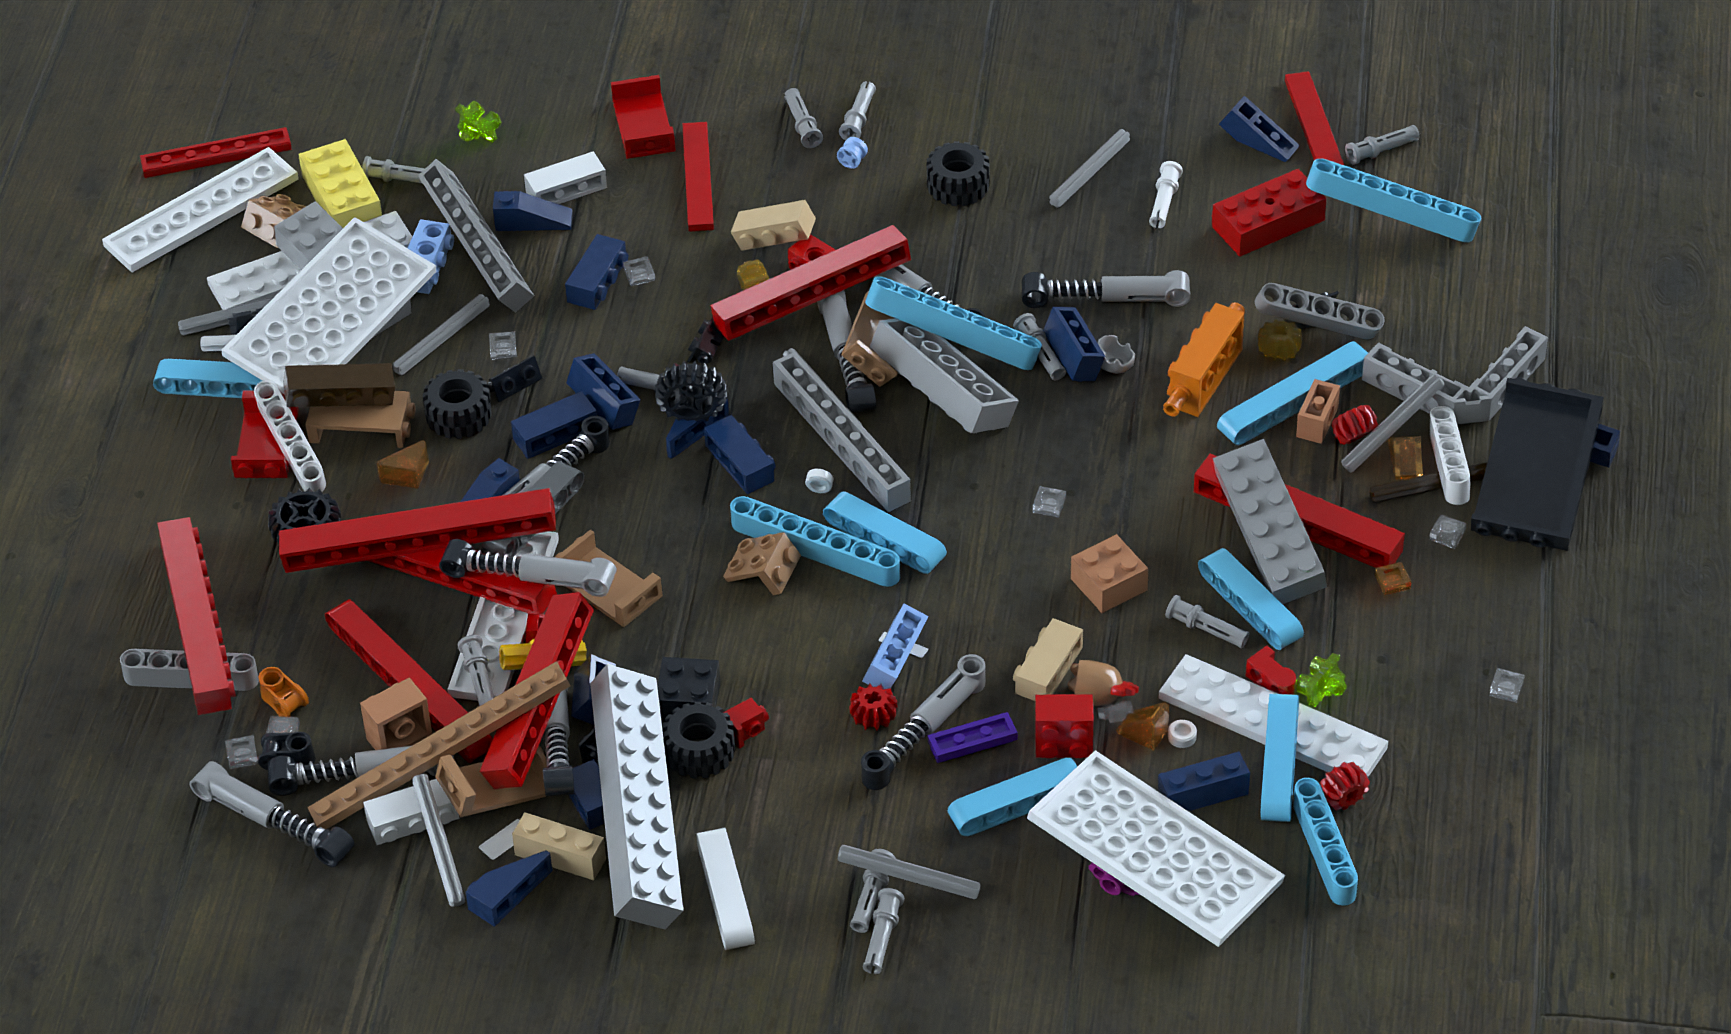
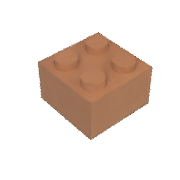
(1109, 573)
(396, 716)

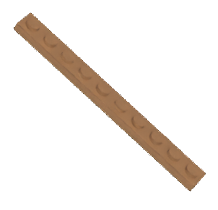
(441, 743)

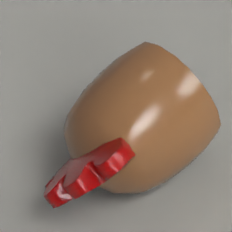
(1101, 681)

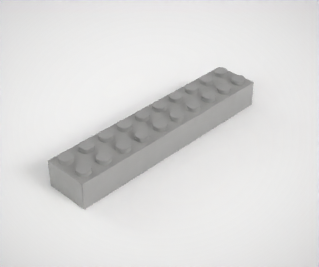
(636, 797)

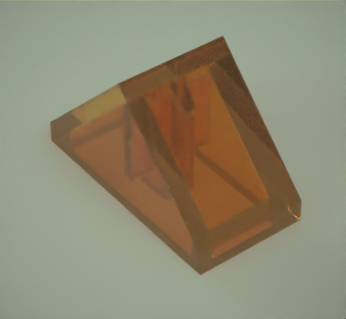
(1406, 456)
(405, 466)
(1146, 725)

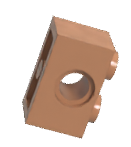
(1318, 411)

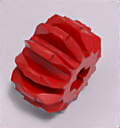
(1354, 424)
(873, 706)
(1344, 785)

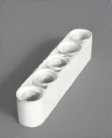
(286, 427)
(1449, 455)
(725, 889)

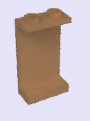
(858, 349)
(365, 418)
(628, 592)
(473, 794)

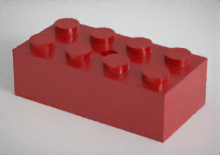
(1268, 212)

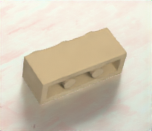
(773, 225)
(1048, 659)
(569, 847)

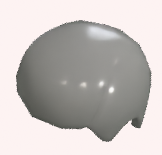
(1118, 357)

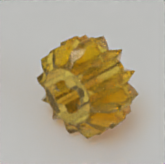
(751, 274)
(1279, 339)

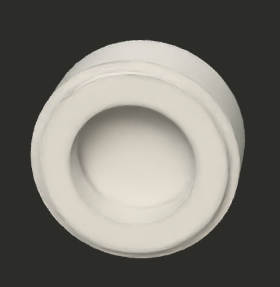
(819, 480)
(1182, 733)

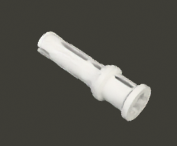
(1166, 186)

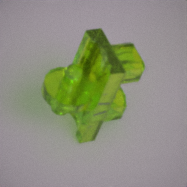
(474, 125)
(1326, 680)

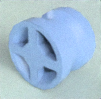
(852, 152)

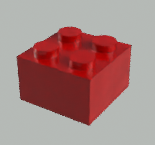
(1064, 725)

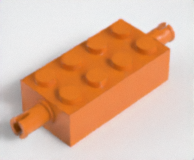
(1205, 360)

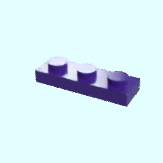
(972, 737)

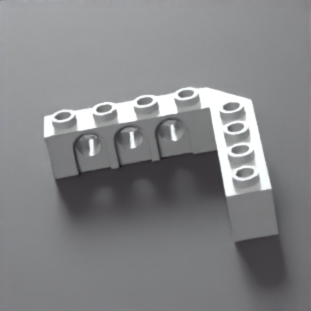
(1470, 404)

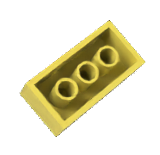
(339, 183)

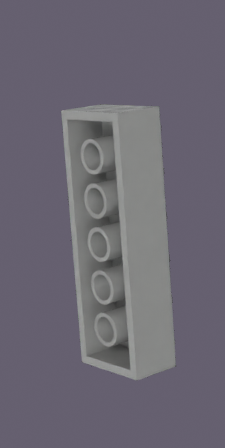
(307, 234)
(944, 375)
(1269, 522)

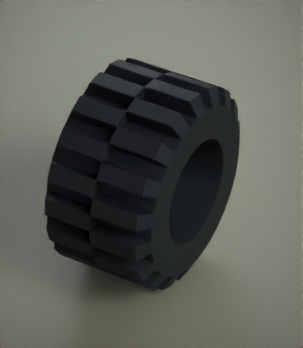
(958, 173)
(457, 404)
(703, 756)

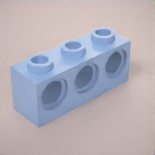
(432, 243)
(895, 647)

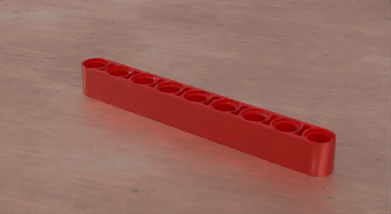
(395, 665)

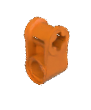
(281, 691)

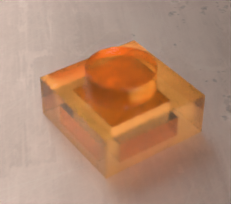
(1393, 578)

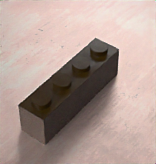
(339, 385)

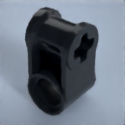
(294, 745)

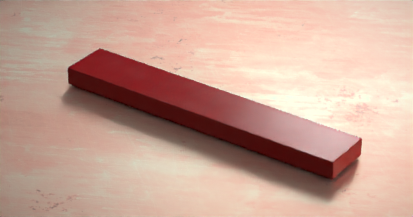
(1312, 117)
(214, 152)
(698, 176)

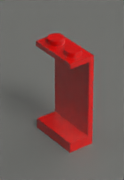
(642, 117)
(258, 450)

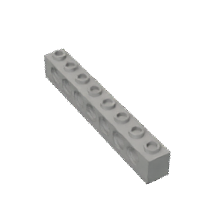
(476, 236)
(842, 432)

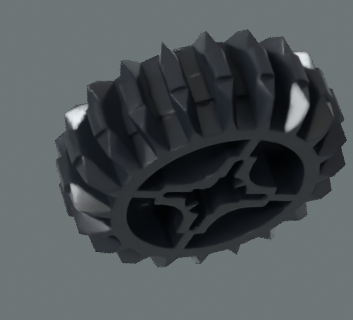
(691, 391)
(302, 510)

